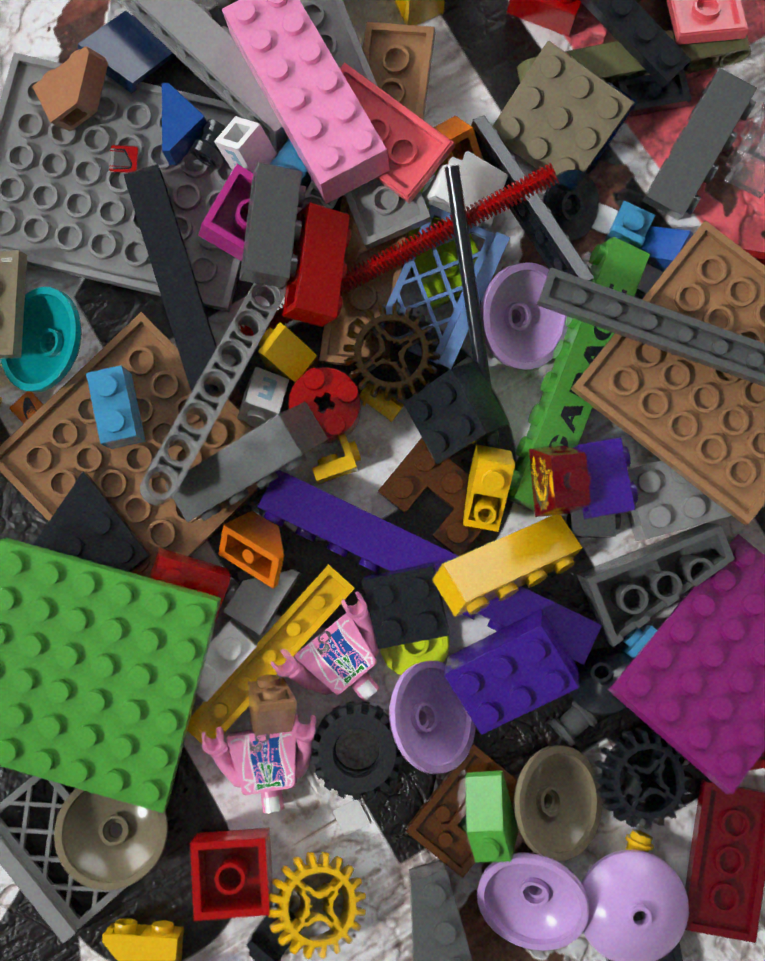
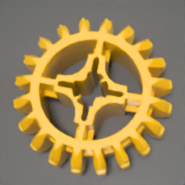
(304, 917)

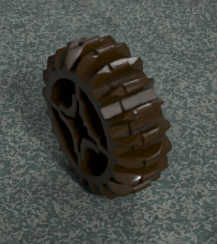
(375, 325)

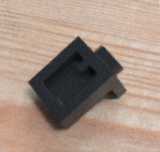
(264, 944)

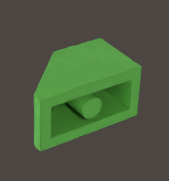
(490, 817)

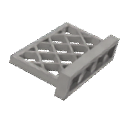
(29, 875)

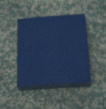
(129, 50)

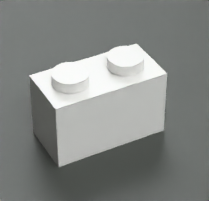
(224, 656)

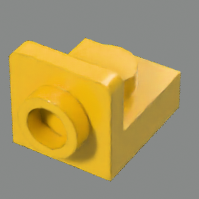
(332, 467)

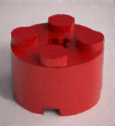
(333, 385)

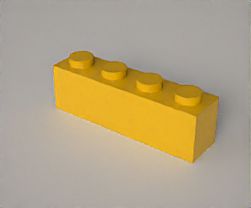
(507, 564)

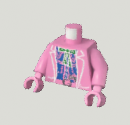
(337, 656)
(263, 762)

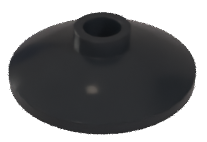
(573, 202)
(594, 692)

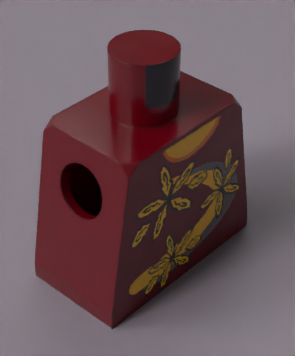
(559, 480)

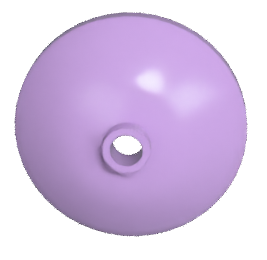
(534, 331)
(430, 719)
(630, 883)
(533, 902)

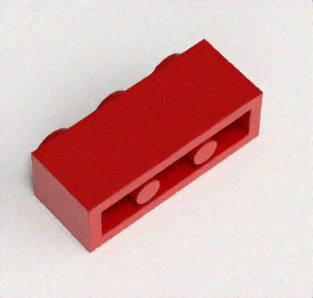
(320, 270)

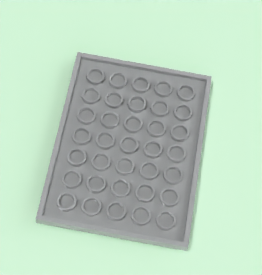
(76, 213)

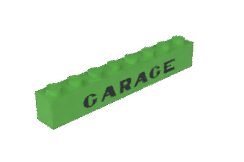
(561, 412)

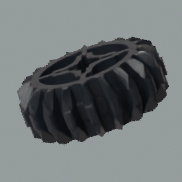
(659, 756)

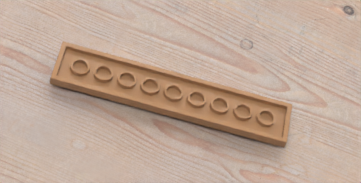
(401, 67)

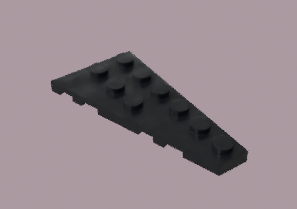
(92, 529)

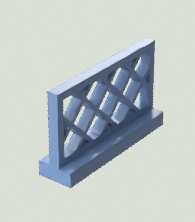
(457, 325)

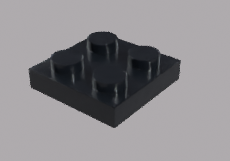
(405, 606)

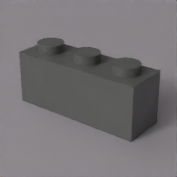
(272, 225)

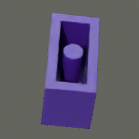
(610, 482)

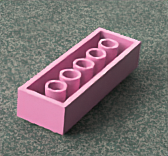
(308, 94)

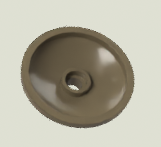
(558, 803)
(94, 854)

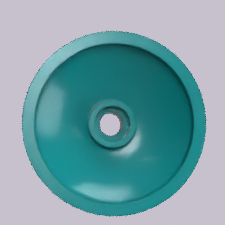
(48, 341)

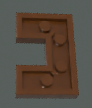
(444, 480)
(438, 819)

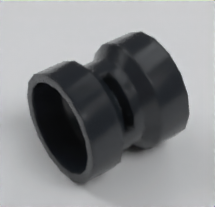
(206, 149)

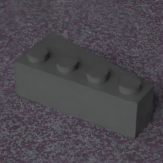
(700, 143)
(248, 461)
(645, 581)
(435, 916)

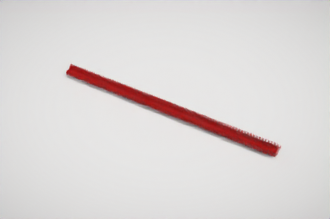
(413, 247)

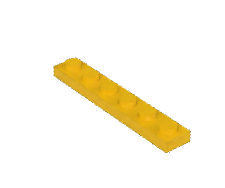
(288, 633)

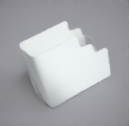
(477, 181)

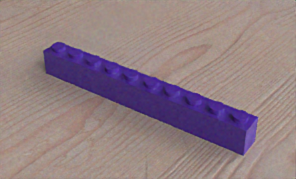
(394, 549)

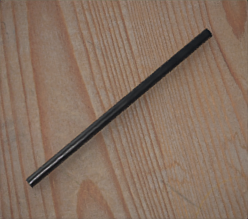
(468, 279)

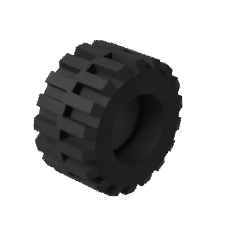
(346, 779)

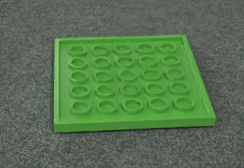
(97, 673)

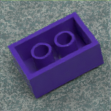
(512, 672)

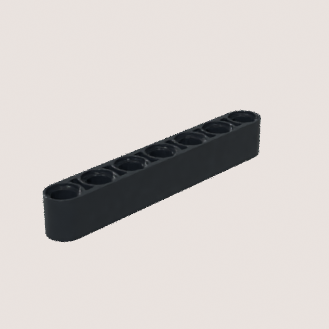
(173, 272)

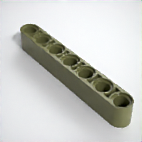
(615, 63)

